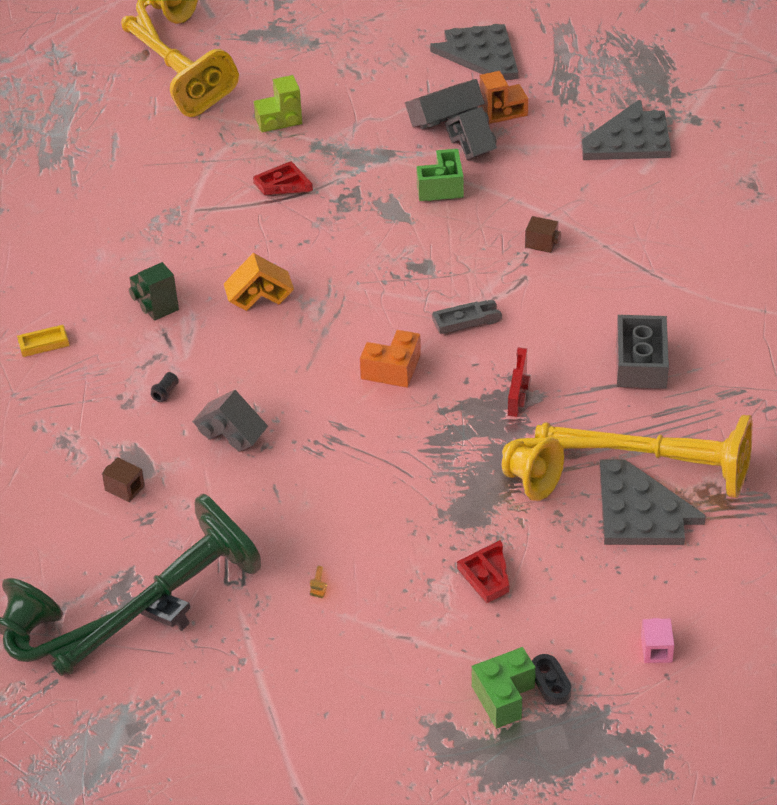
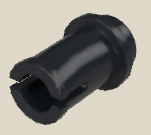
(161, 391)

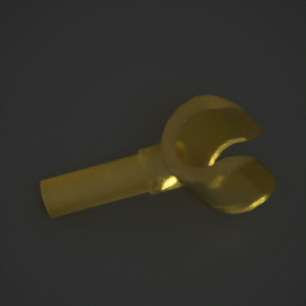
(318, 588)

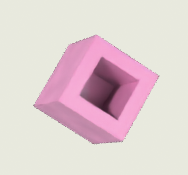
(657, 640)

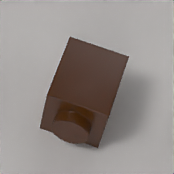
(542, 234)
(123, 479)

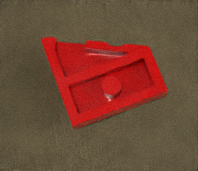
(282, 180)
(519, 383)
(486, 572)

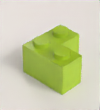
(282, 109)

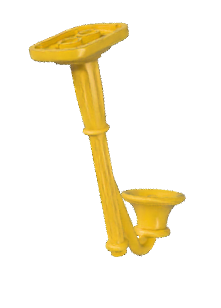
(198, 82)
(541, 459)

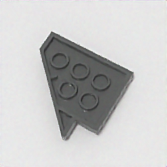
(479, 49)
(629, 136)
(641, 509)

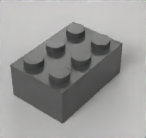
(444, 104)
(642, 351)

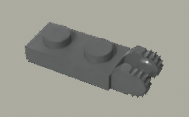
(466, 316)

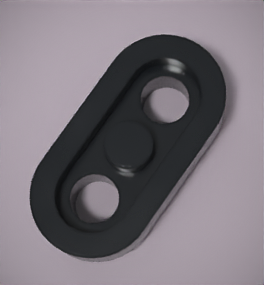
(552, 681)

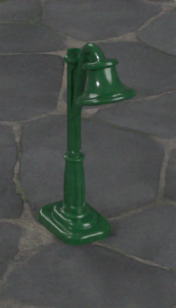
(31, 606)

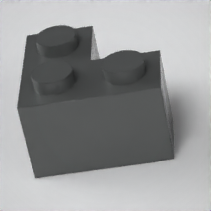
(473, 132)
(233, 419)

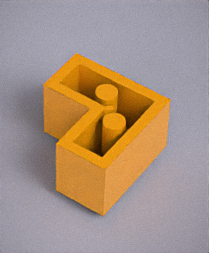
(256, 279)

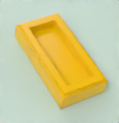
(43, 340)

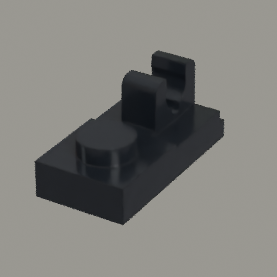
(169, 611)

